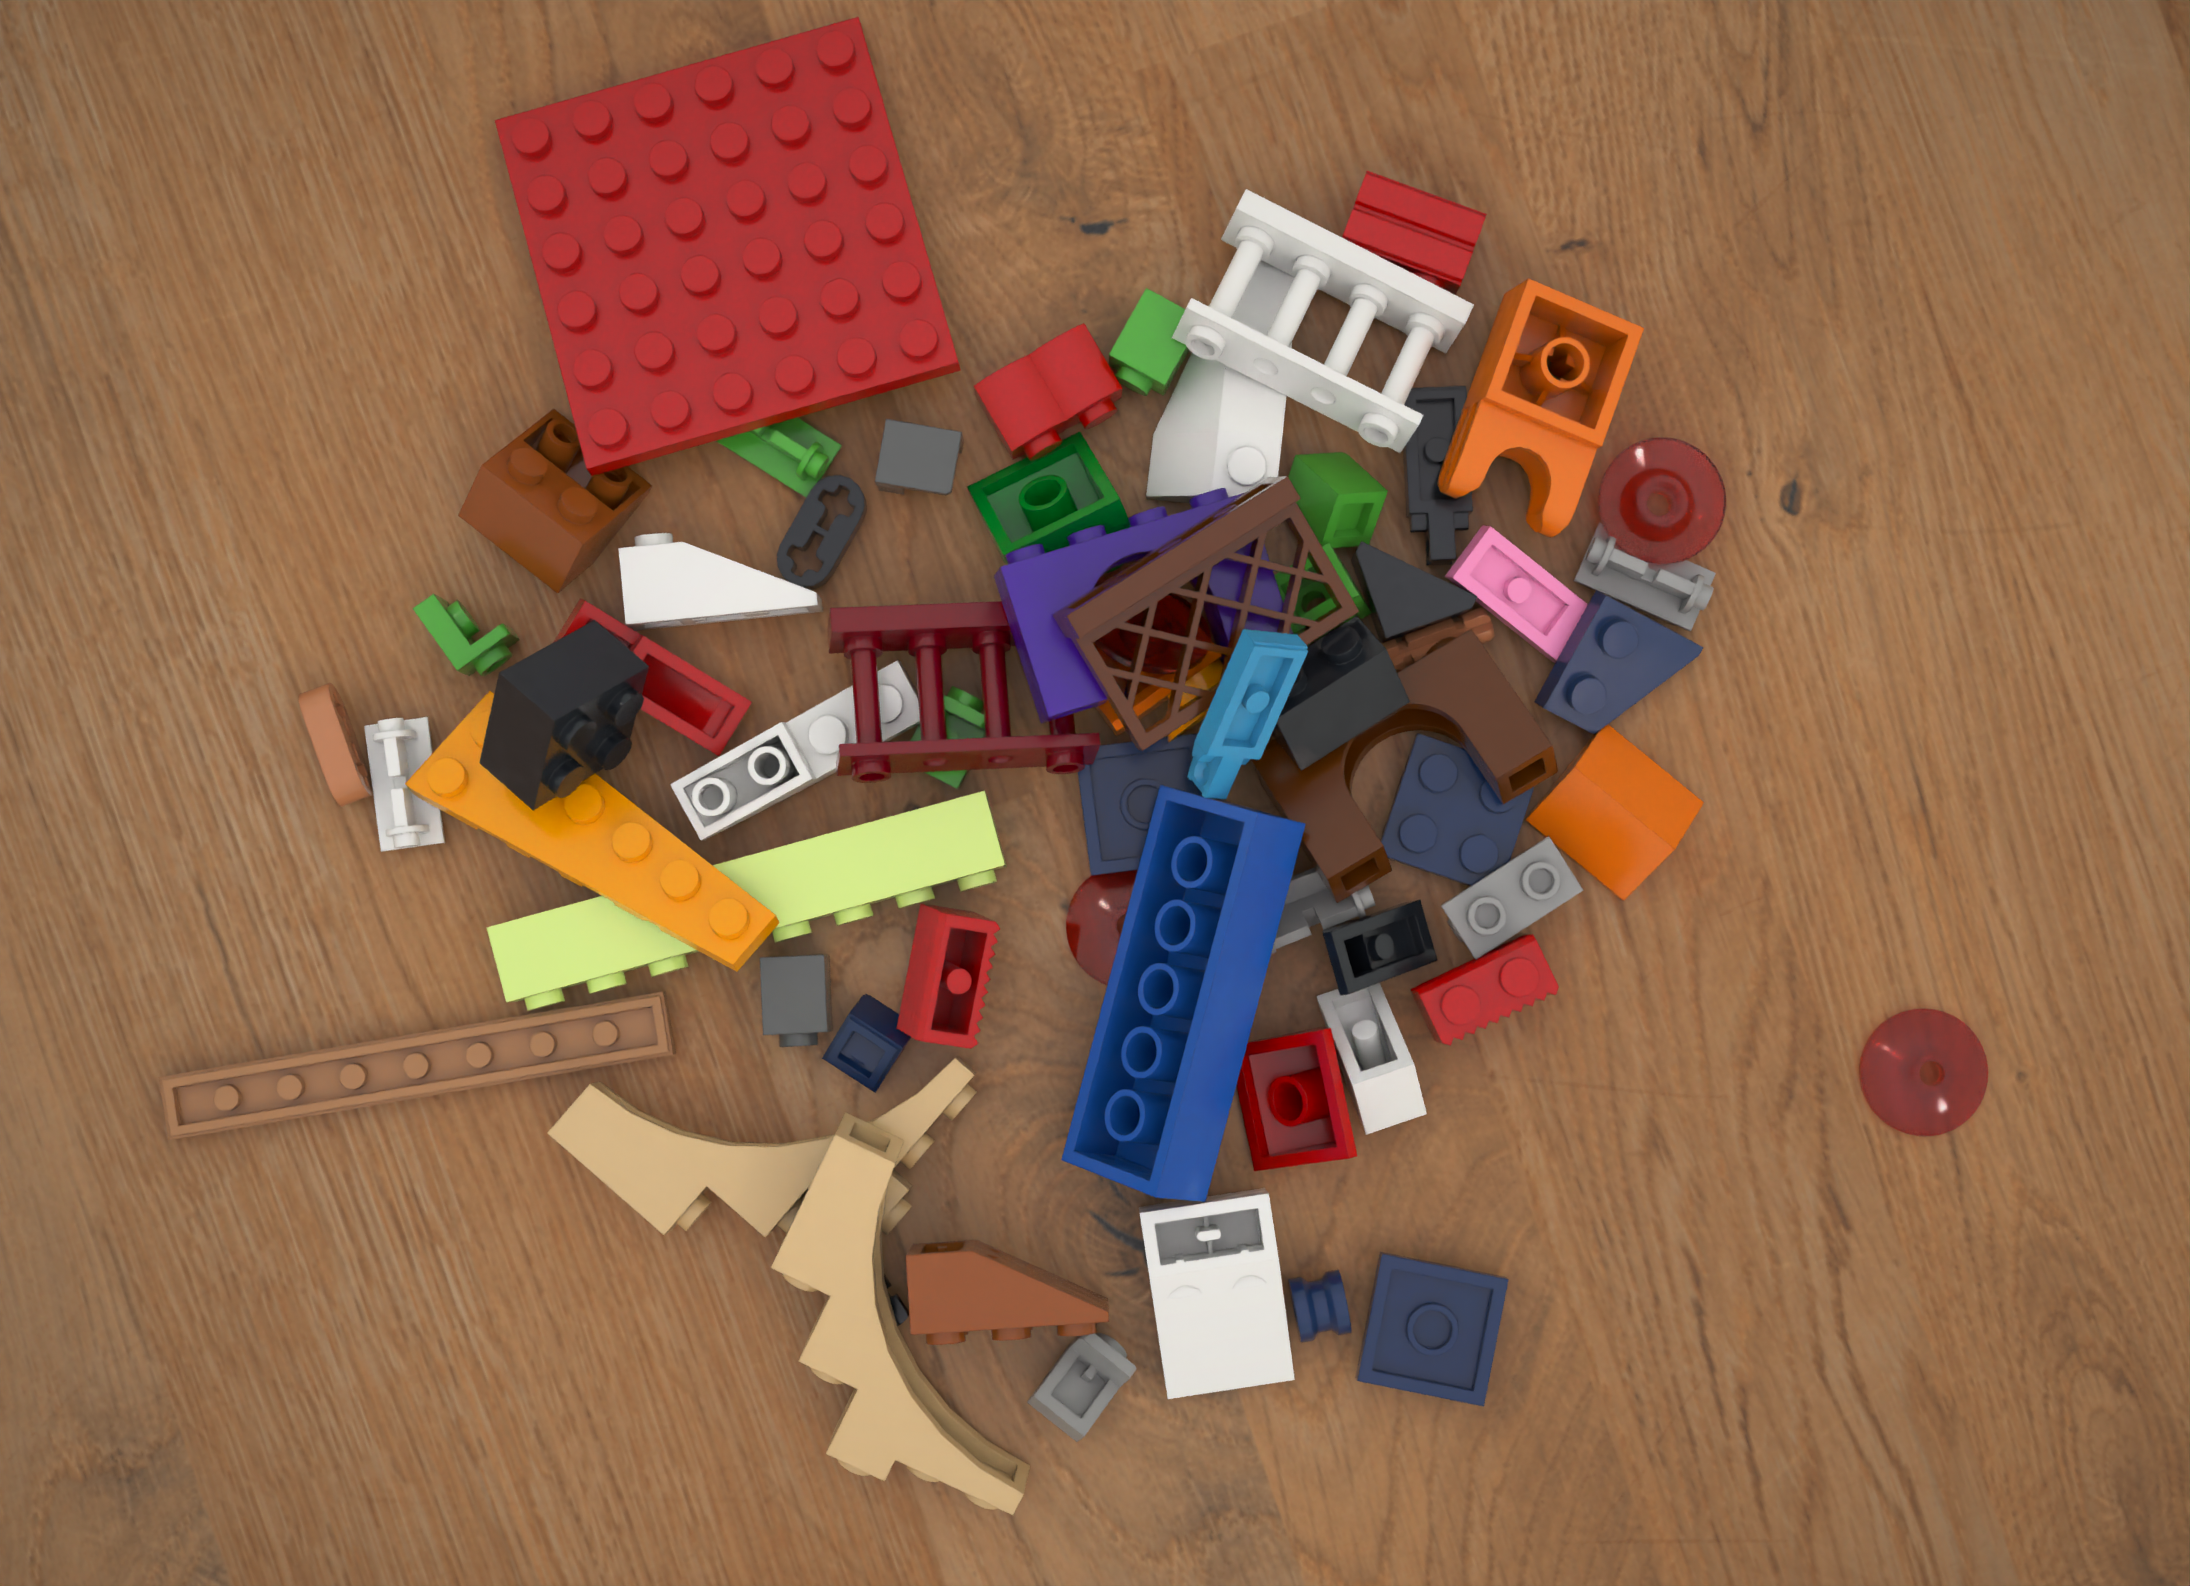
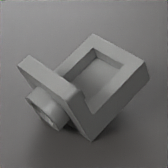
(1082, 1383)

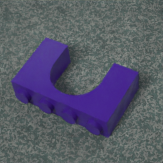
(1043, 583)

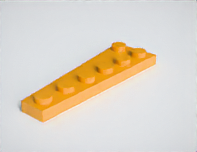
(599, 844)

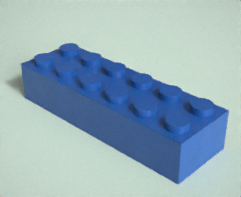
(1182, 994)

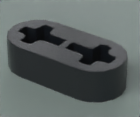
(808, 525)

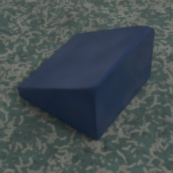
(867, 1043)

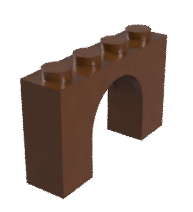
(1450, 693)

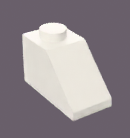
(1373, 1057)

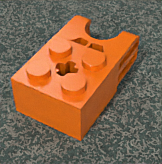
(1531, 416)

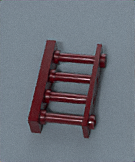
(926, 635)

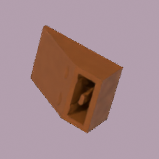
(979, 1287)

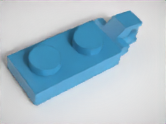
(1245, 708)

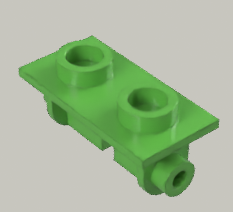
(788, 452)

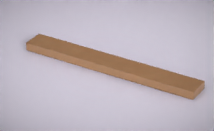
(417, 1065)

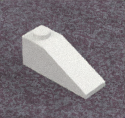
(686, 585)

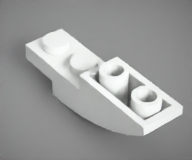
(789, 756)

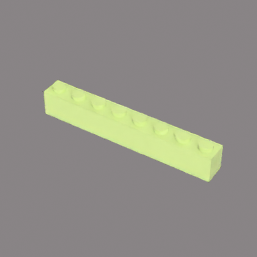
(796, 882)

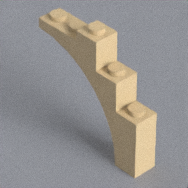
(669, 1169)
(856, 1338)

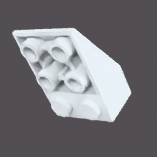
(1217, 1293)

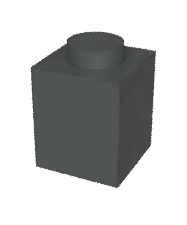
(796, 998)

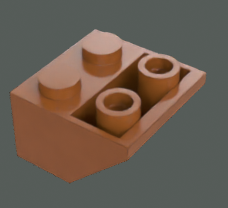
(546, 505)

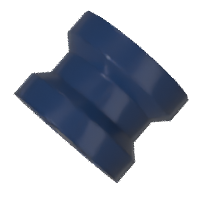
(1320, 1305)

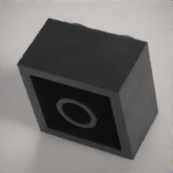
(563, 715)

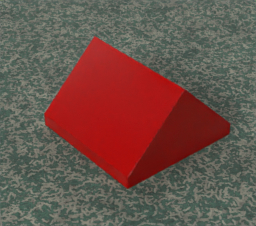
(1294, 1101)

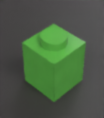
(1145, 349)

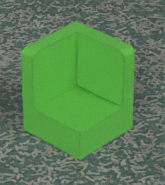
(1337, 498)

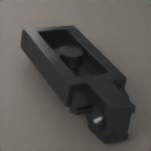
(1423, 458)

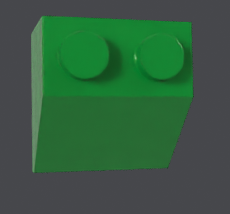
(1048, 499)

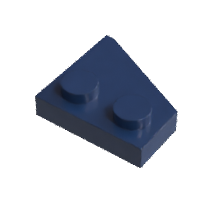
(1611, 664)

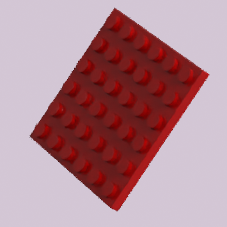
(725, 246)

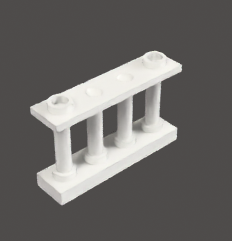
(1346, 272)

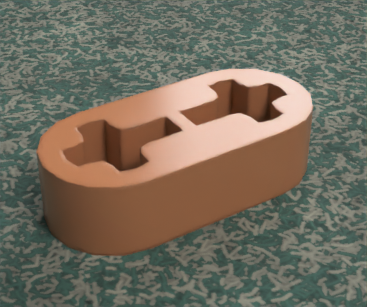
(335, 744)

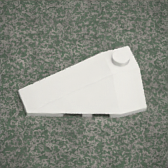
(1218, 421)

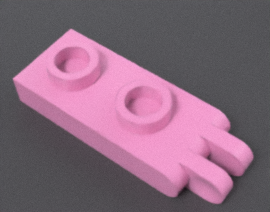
(1518, 591)

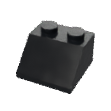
(1338, 693)

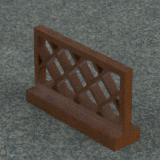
(1177, 563)

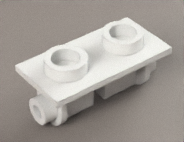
(394, 754)

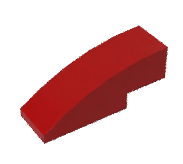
(673, 688)

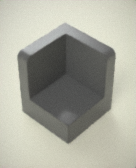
(917, 458)

